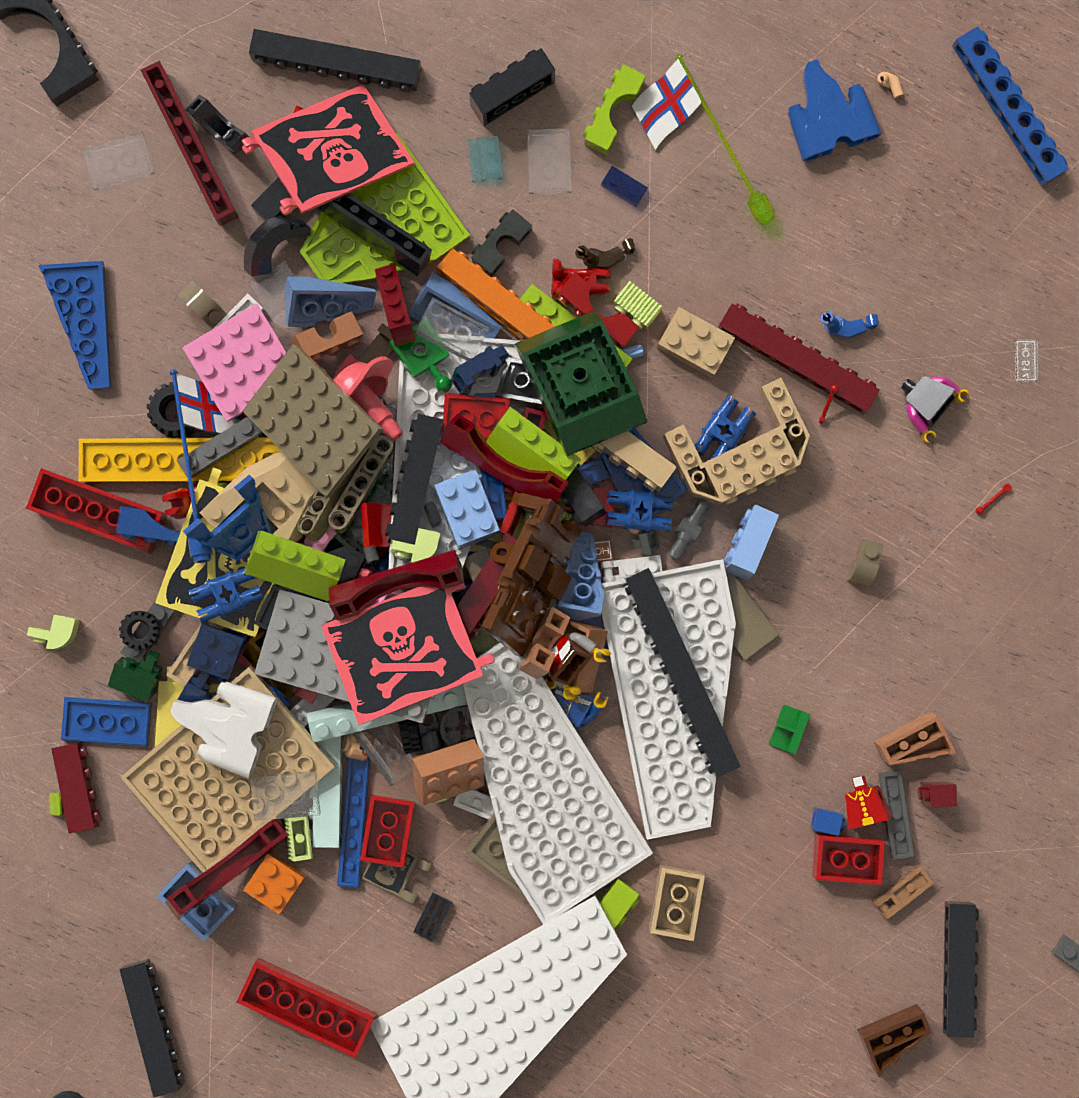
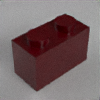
(938, 794)

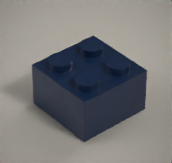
(215, 651)

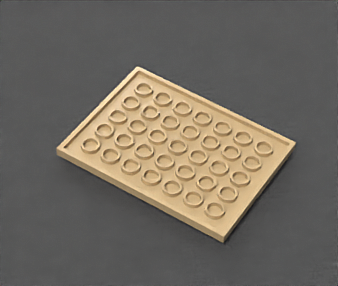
(211, 807)

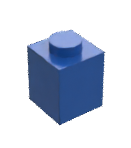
(827, 821)

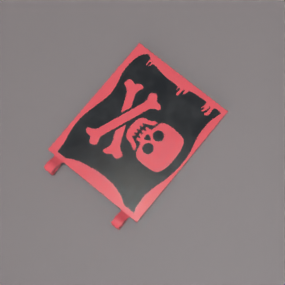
(330, 149)
(403, 651)

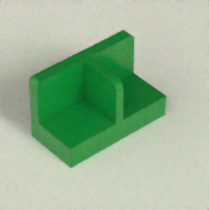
(789, 729)

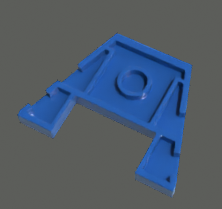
(238, 532)

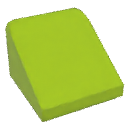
(56, 805)

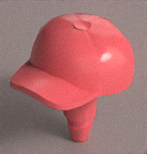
(364, 385)

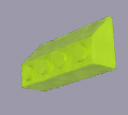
(529, 446)
(294, 565)

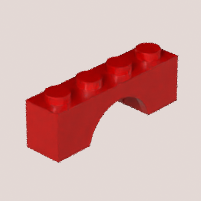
(575, 292)

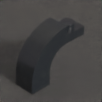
(216, 124)
(266, 238)

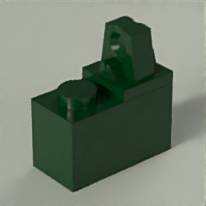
(136, 678)

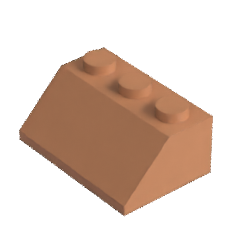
(586, 677)

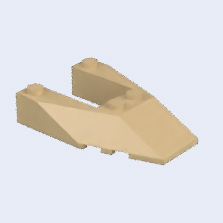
(282, 493)

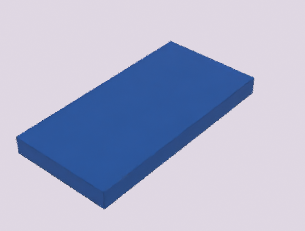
(106, 721)

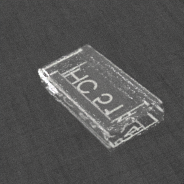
(1026, 360)

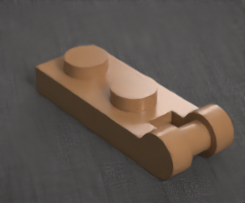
(903, 891)

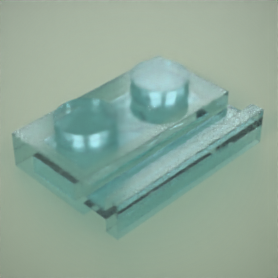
(485, 159)

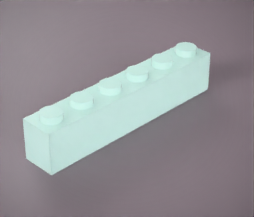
(327, 826)

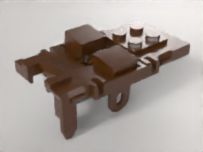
(519, 599)

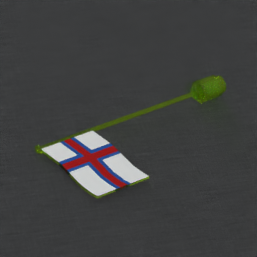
(670, 104)

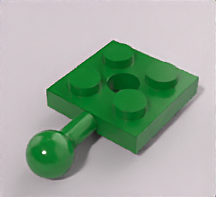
(419, 363)

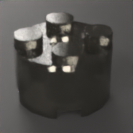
(451, 720)

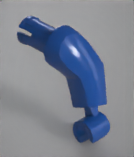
(847, 329)

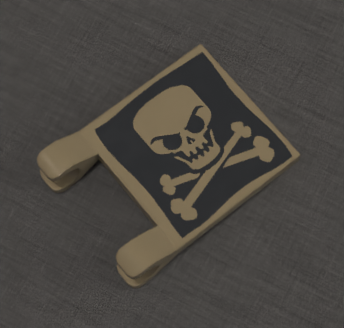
(395, 878)

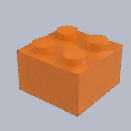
(275, 882)

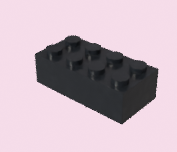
(512, 86)

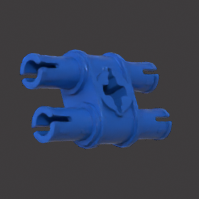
(720, 420)
(632, 519)
(221, 606)

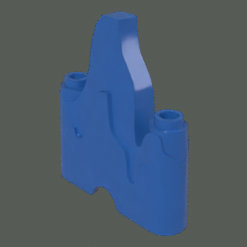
(829, 116)

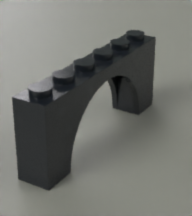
(72, 70)

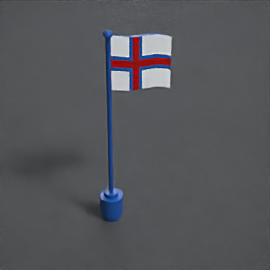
(198, 411)

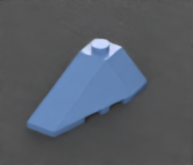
(450, 295)
(317, 300)
(585, 592)

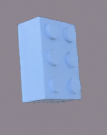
(466, 509)
(750, 542)

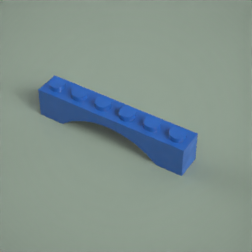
(137, 522)

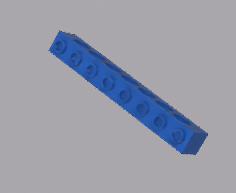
(1008, 117)

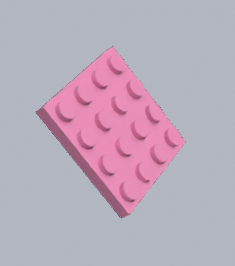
(236, 359)

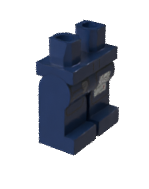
(479, 368)

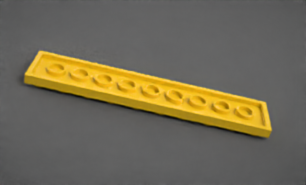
(157, 459)

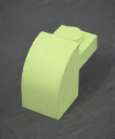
(424, 547)
(60, 635)

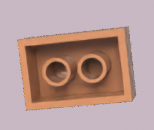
(448, 772)

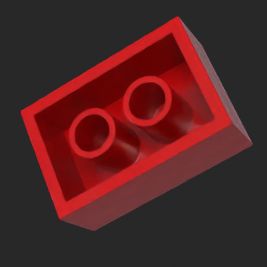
(387, 831)
(848, 859)

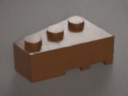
(893, 1036)

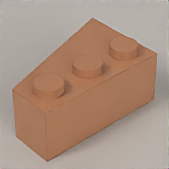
(915, 740)

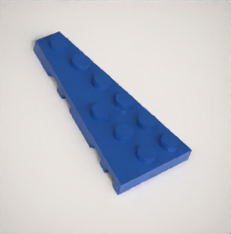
(82, 308)

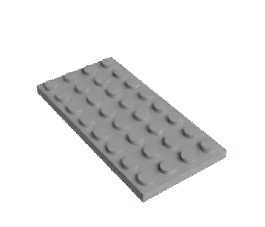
(300, 655)

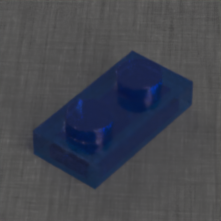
(624, 186)

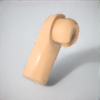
(892, 82)

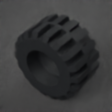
(157, 412)

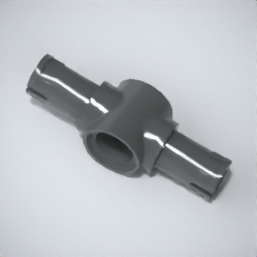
(688, 529)
(370, 552)

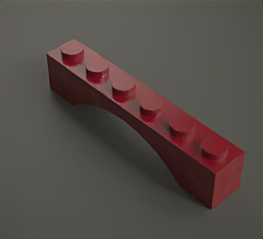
(466, 440)
(355, 595)
(227, 869)

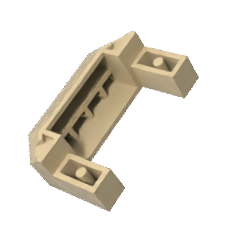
(750, 463)

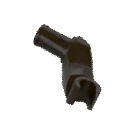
(605, 259)

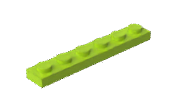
(556, 313)

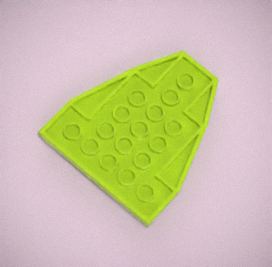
(404, 199)

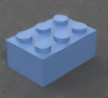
(210, 913)

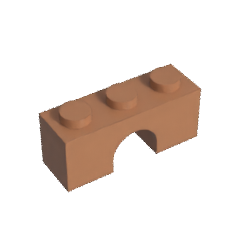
(344, 331)
(539, 654)

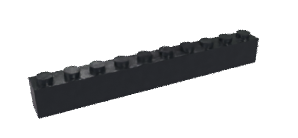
(682, 673)

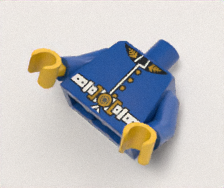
(578, 710)

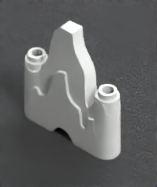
(228, 729)

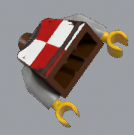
(571, 656)

